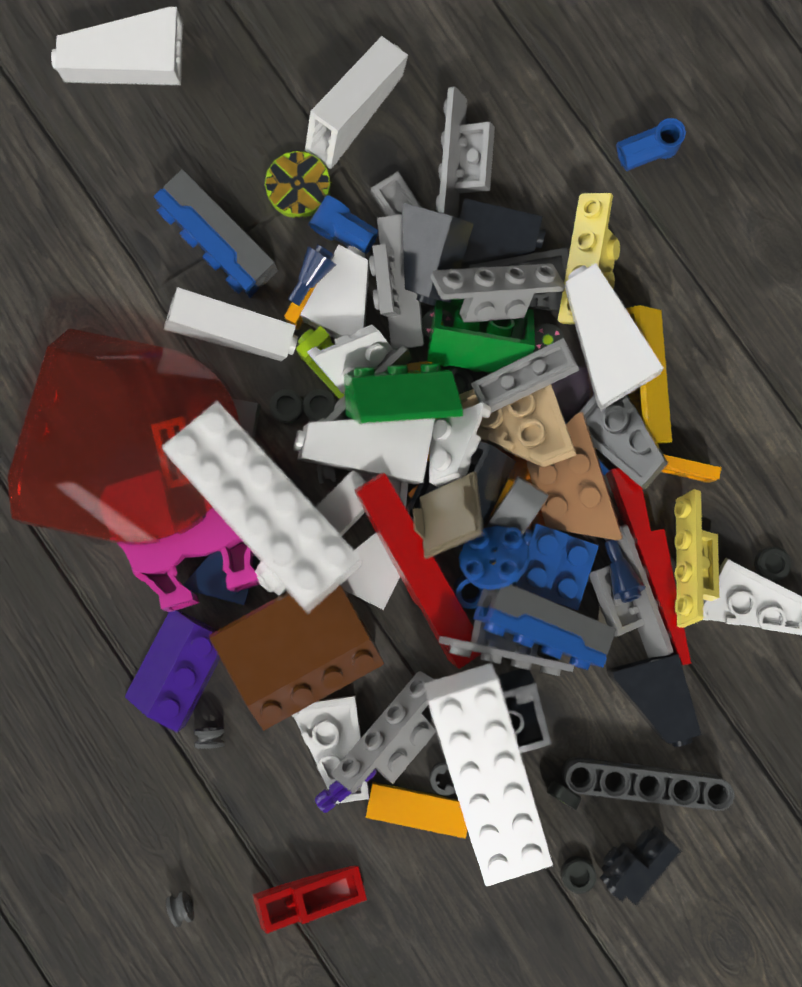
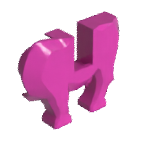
(158, 561)

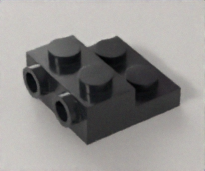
(634, 872)

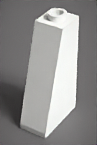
(124, 51)
(353, 101)
(229, 326)
(610, 341)
(369, 448)
(338, 508)

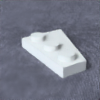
(754, 601)
(331, 732)

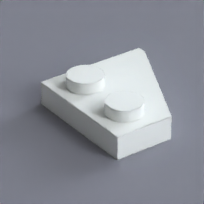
(360, 349)
(454, 443)

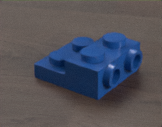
(557, 566)

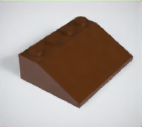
(295, 657)

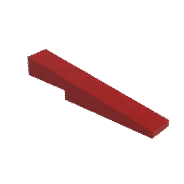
(653, 553)
(420, 575)

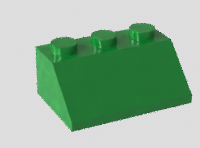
(480, 344)
(401, 394)

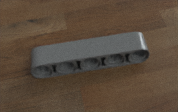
(663, 784)

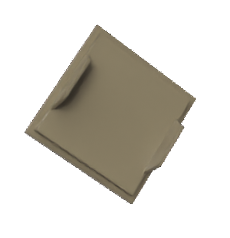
(449, 515)

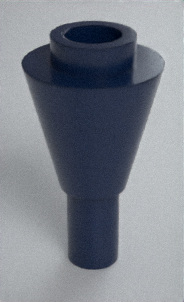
(315, 266)
(625, 581)

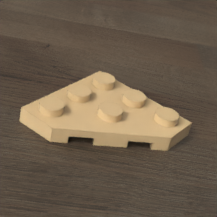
(527, 427)

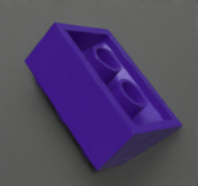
(175, 671)

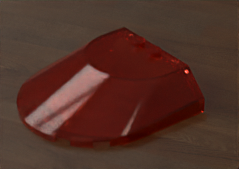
(96, 439)

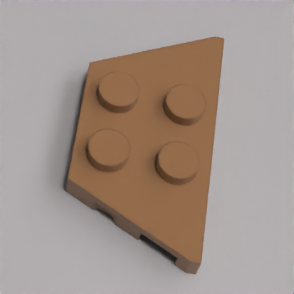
(577, 489)

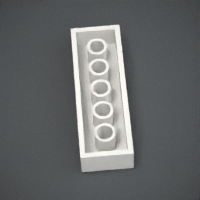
(262, 506)
(488, 773)

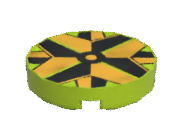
(297, 184)

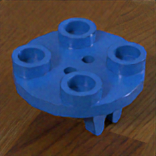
(510, 558)

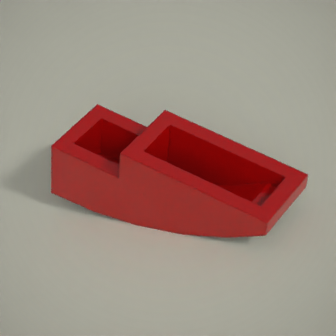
(309, 898)

